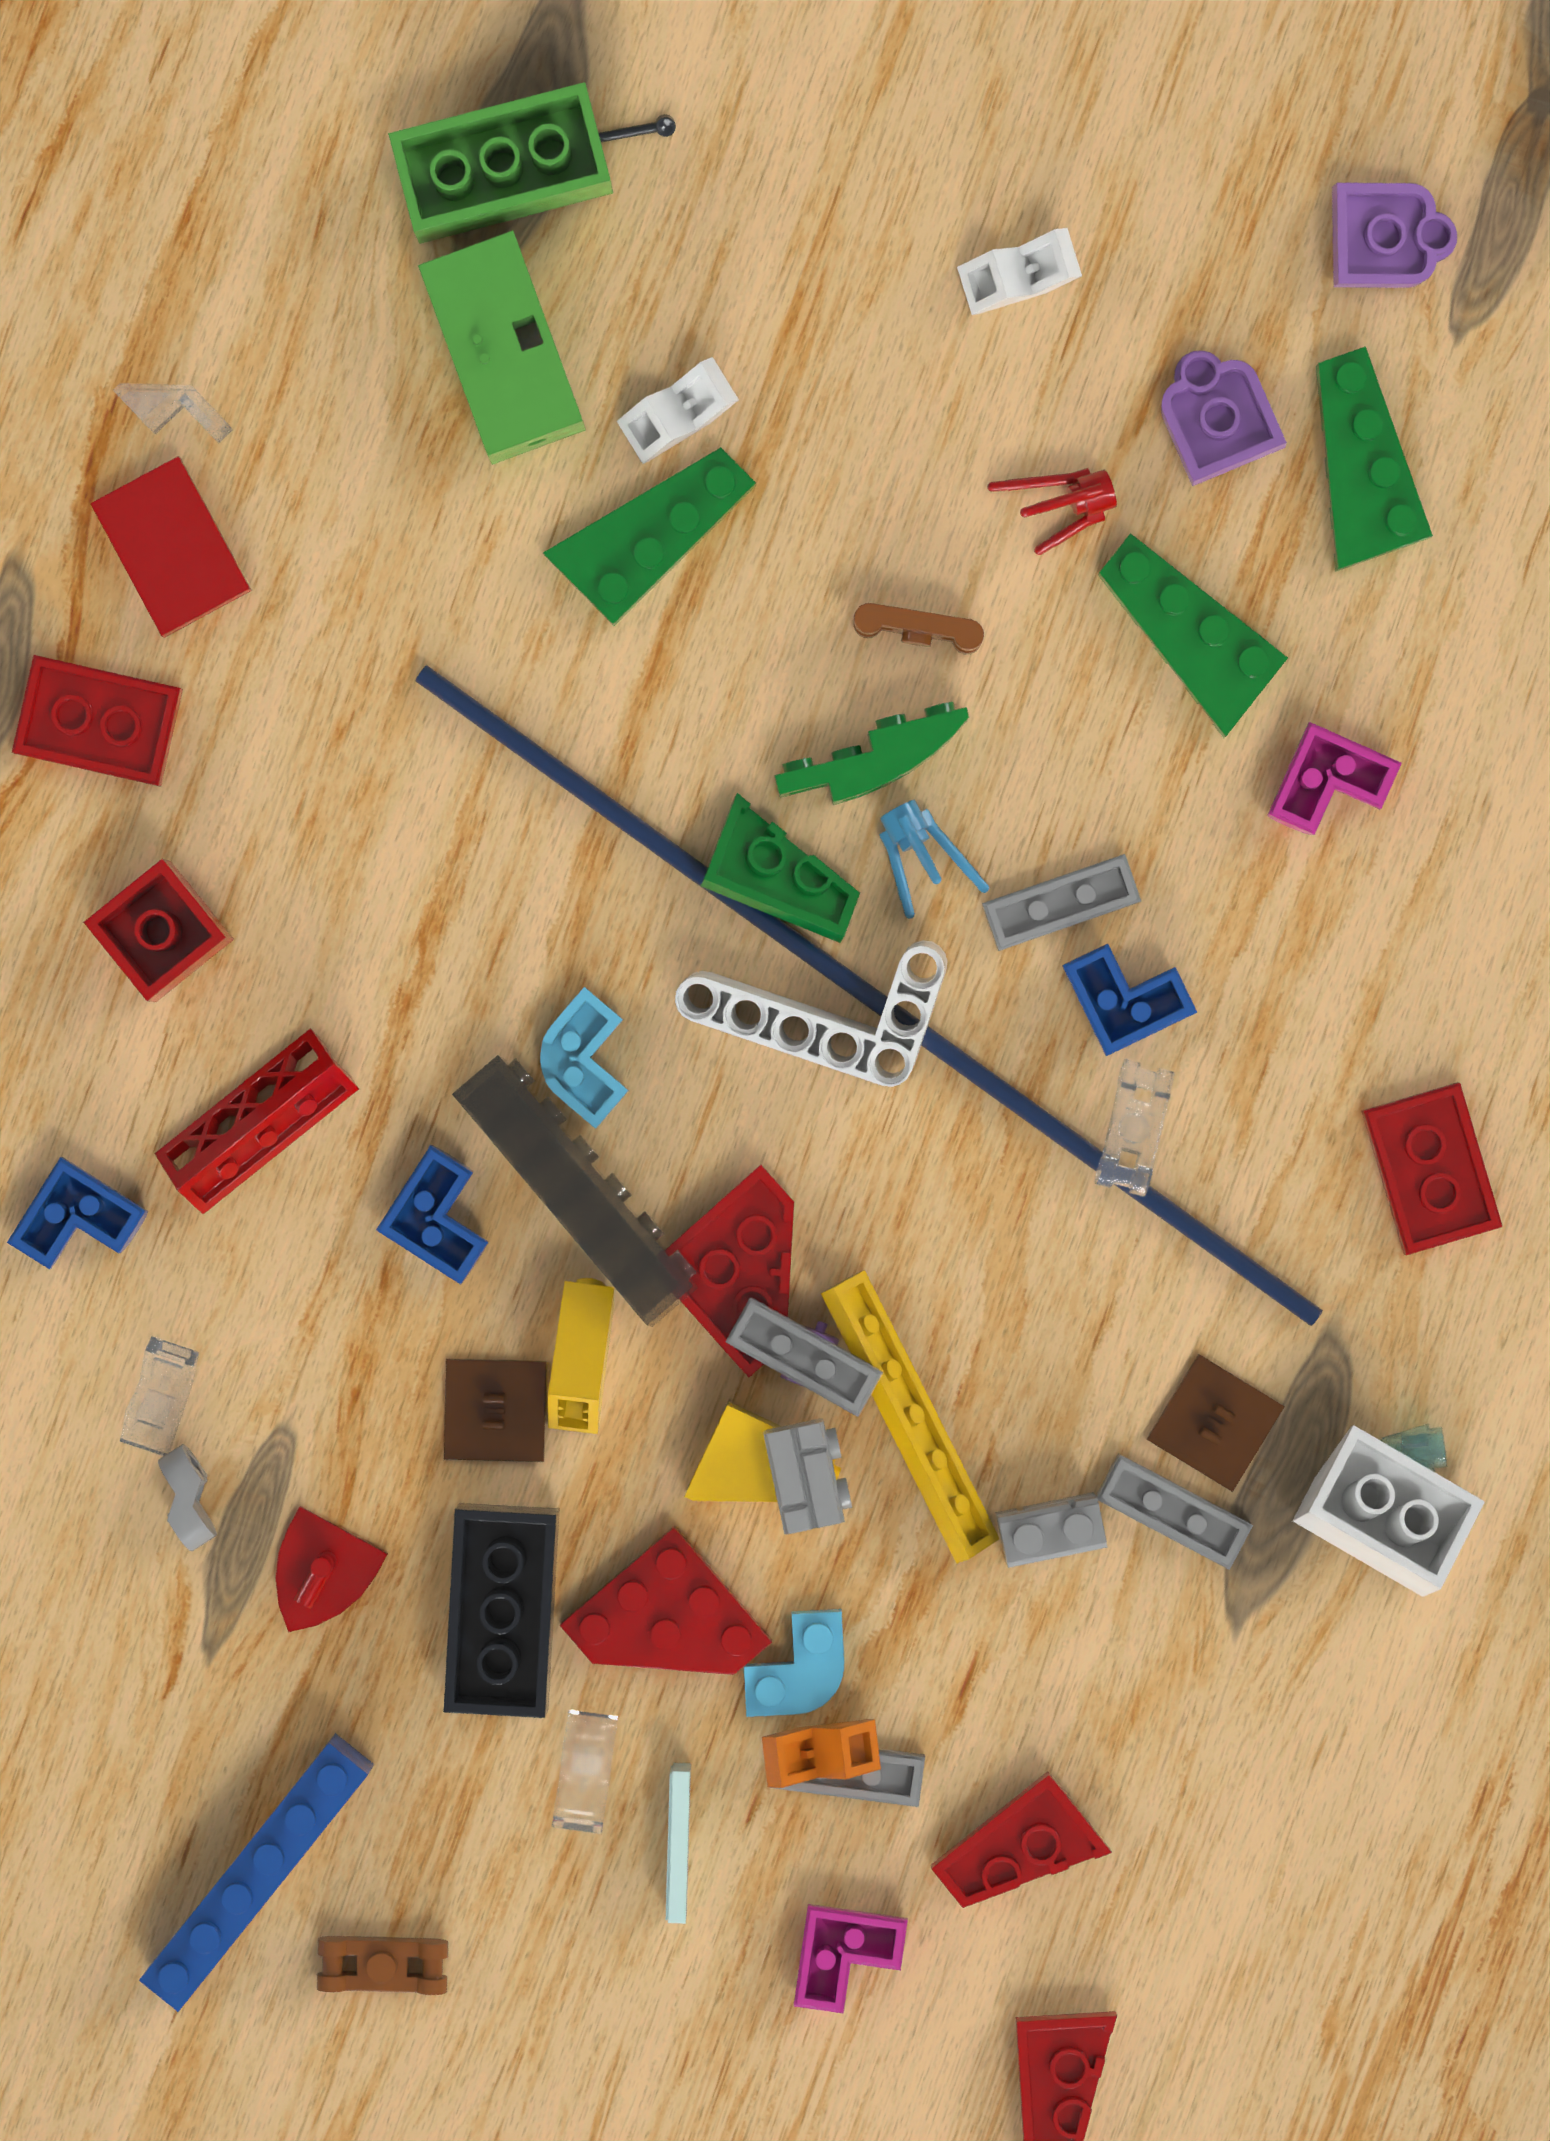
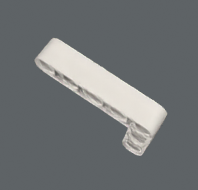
(823, 1024)

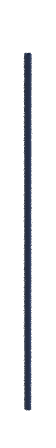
(861, 990)

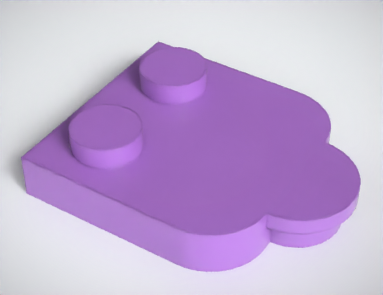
(1387, 235)
(1218, 416)

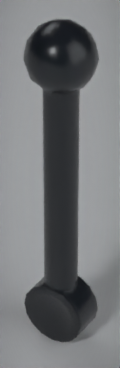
(663, 126)

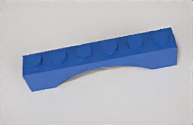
(257, 1872)

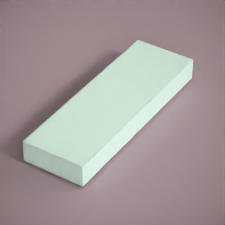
(678, 1843)

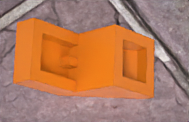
(821, 1752)

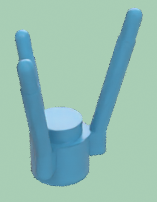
(908, 828)

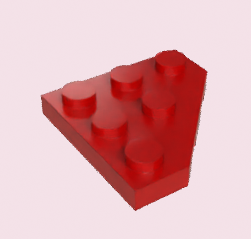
(738, 1255)
(667, 1615)

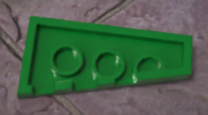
(1368, 476)
(644, 539)
(1201, 640)

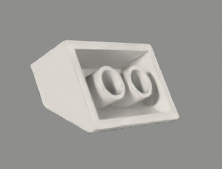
(1389, 1512)

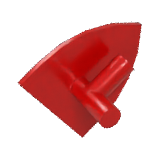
(321, 1570)

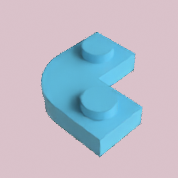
(568, 1059)
(807, 1680)

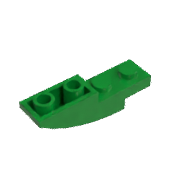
(895, 752)

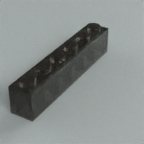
(575, 1190)

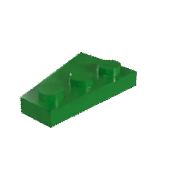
(774, 876)

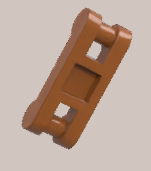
(918, 626)
(382, 1964)

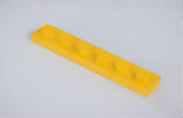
(912, 1418)

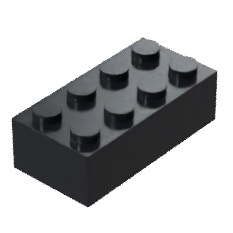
(501, 1610)

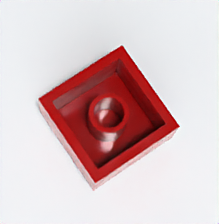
(158, 930)

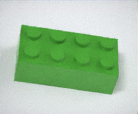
(501, 163)

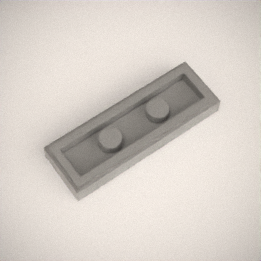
(1061, 902)
(804, 1356)
(1174, 1511)
(895, 1783)

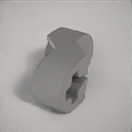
(186, 1513)

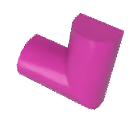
(1329, 764)
(835, 1941)

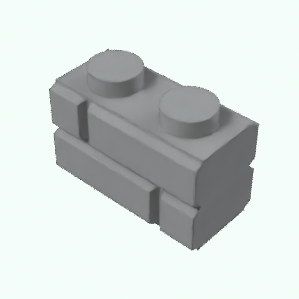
(805, 1475)
(1051, 1529)

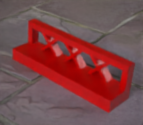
(259, 1128)

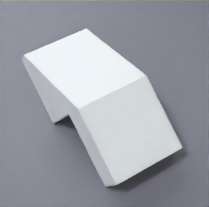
(1019, 272)
(677, 411)

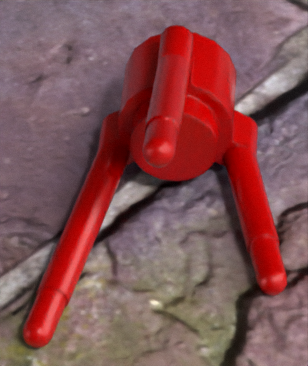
(1088, 495)

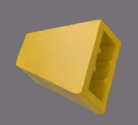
(580, 1356)
(736, 1461)

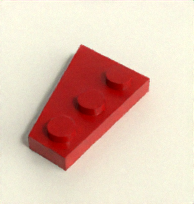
(1021, 1842)
(1060, 2072)

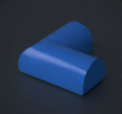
(1124, 1013)
(74, 1201)
(421, 1221)

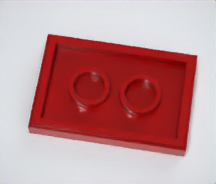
(171, 547)
(97, 720)
(1432, 1168)

